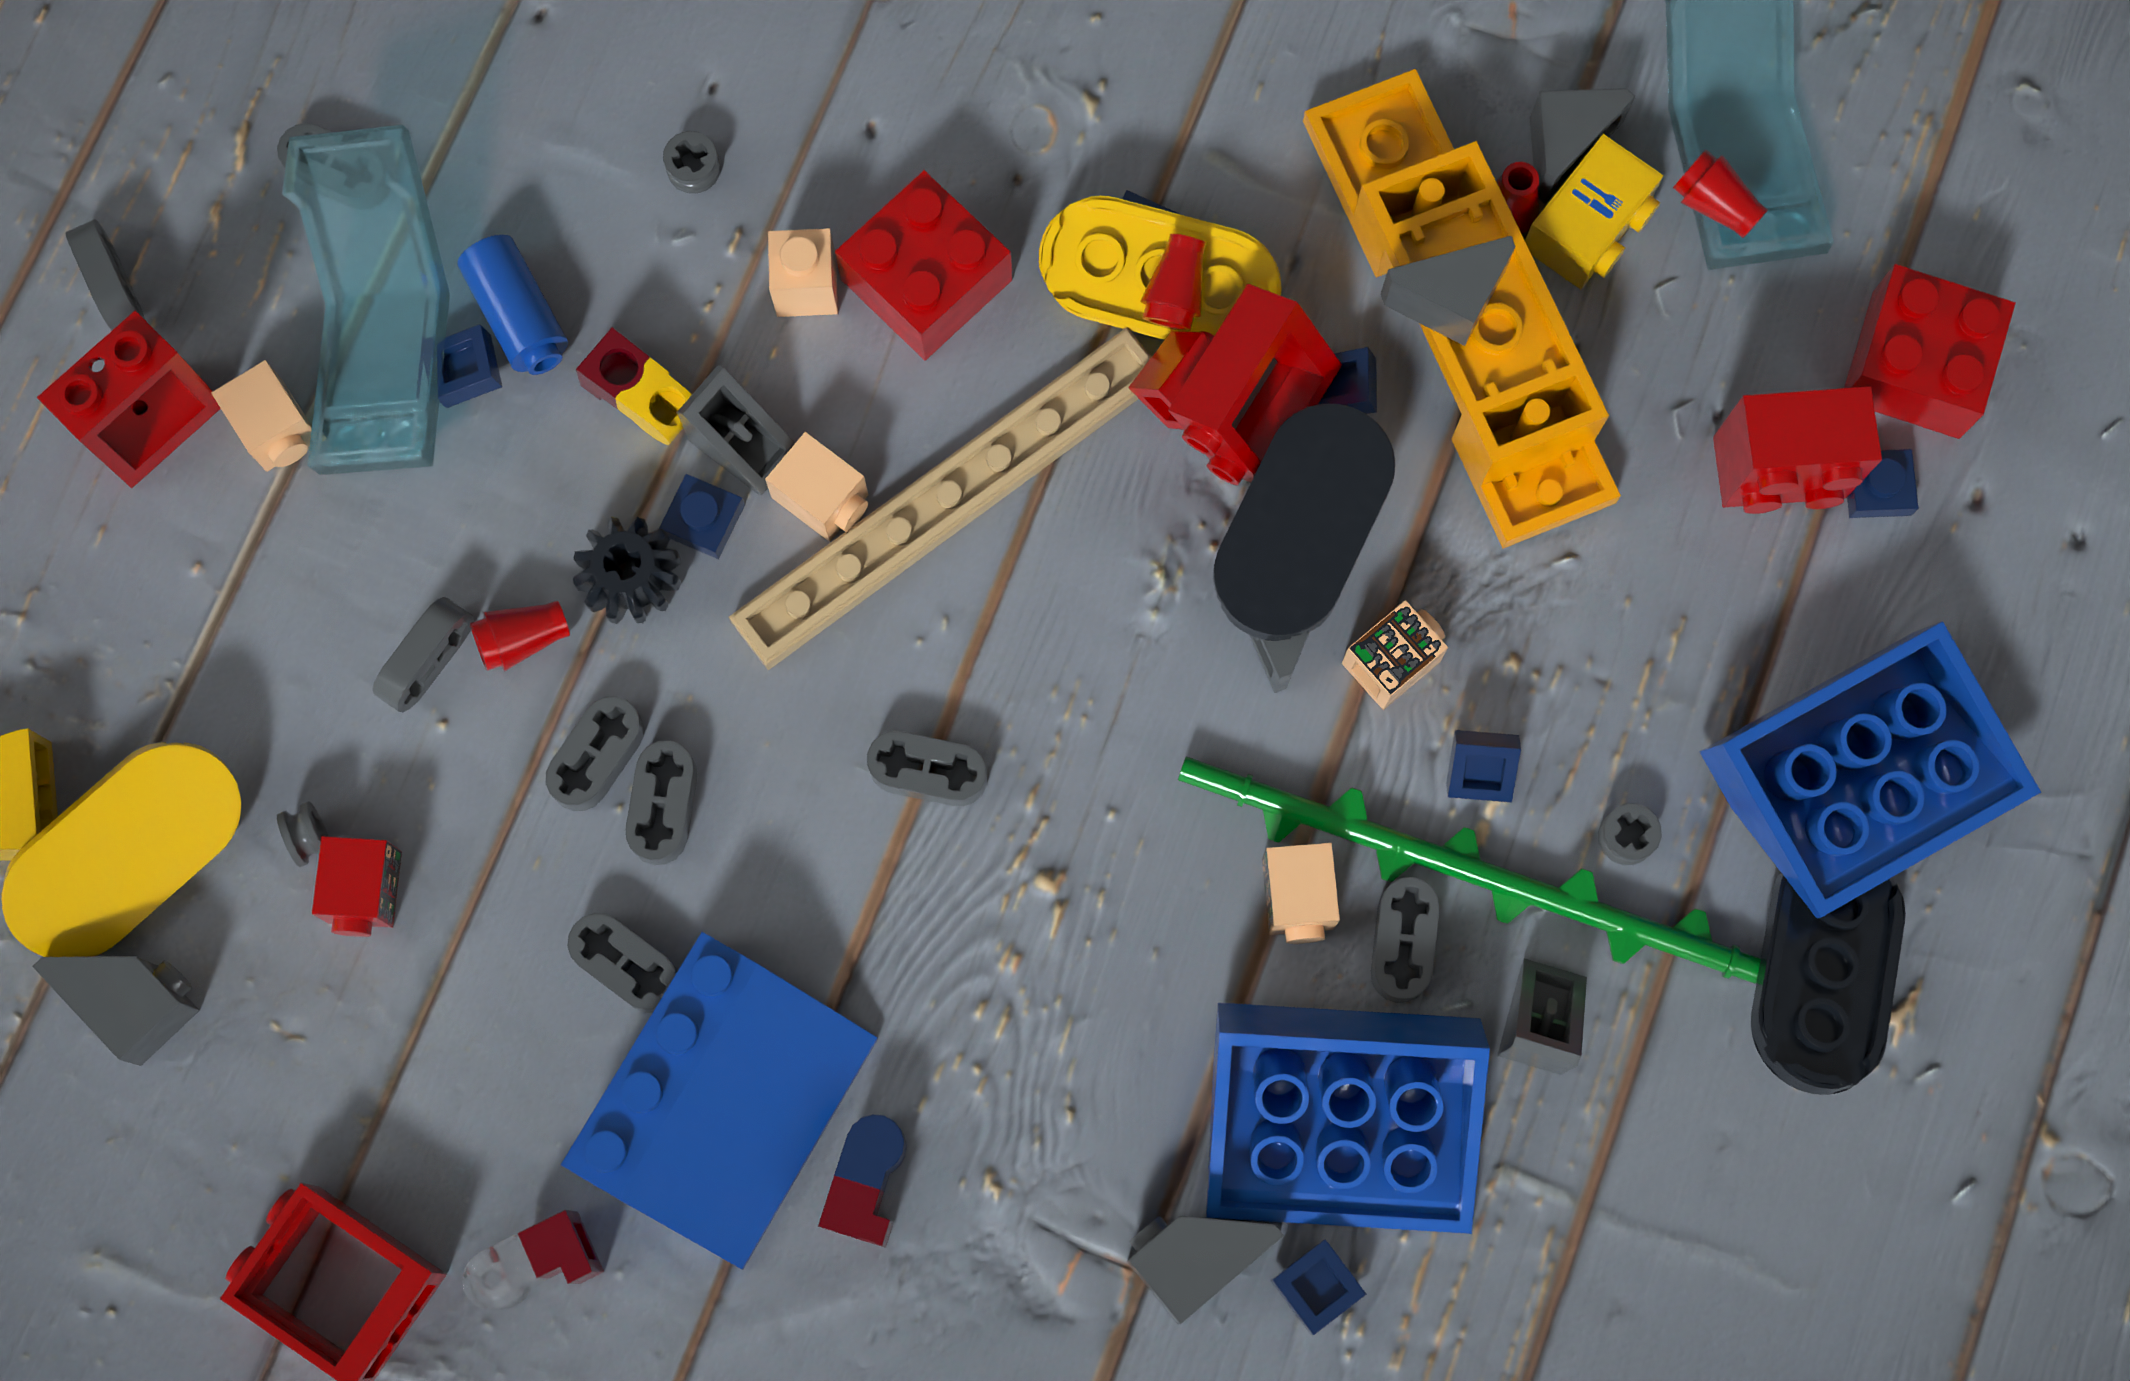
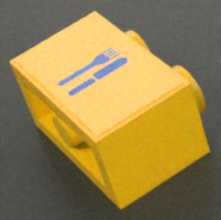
(1593, 211)

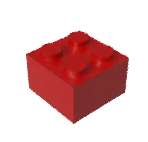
(924, 265)
(1930, 350)
(1796, 448)

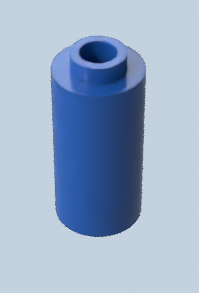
(513, 304)

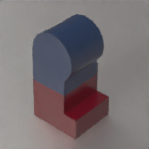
(869, 1155)

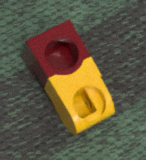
(634, 386)

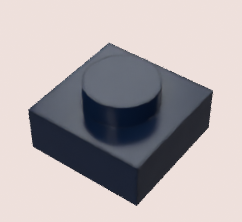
(468, 366)
(1355, 381)
(1887, 489)
(702, 516)
(1483, 766)
(1318, 1287)

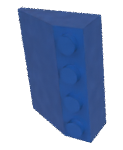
(1872, 770)
(720, 1101)
(1346, 1117)

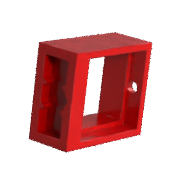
(1252, 335)
(107, 404)
(388, 1323)

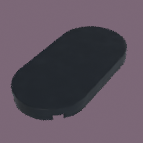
(1303, 521)
(1827, 987)

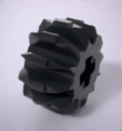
(603, 568)

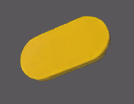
(1107, 249)
(120, 850)

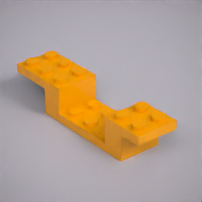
(1519, 377)

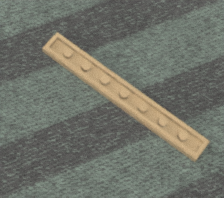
(942, 501)

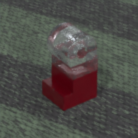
(508, 1270)

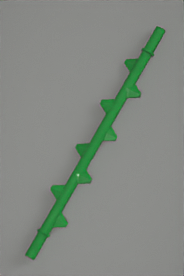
(1461, 860)

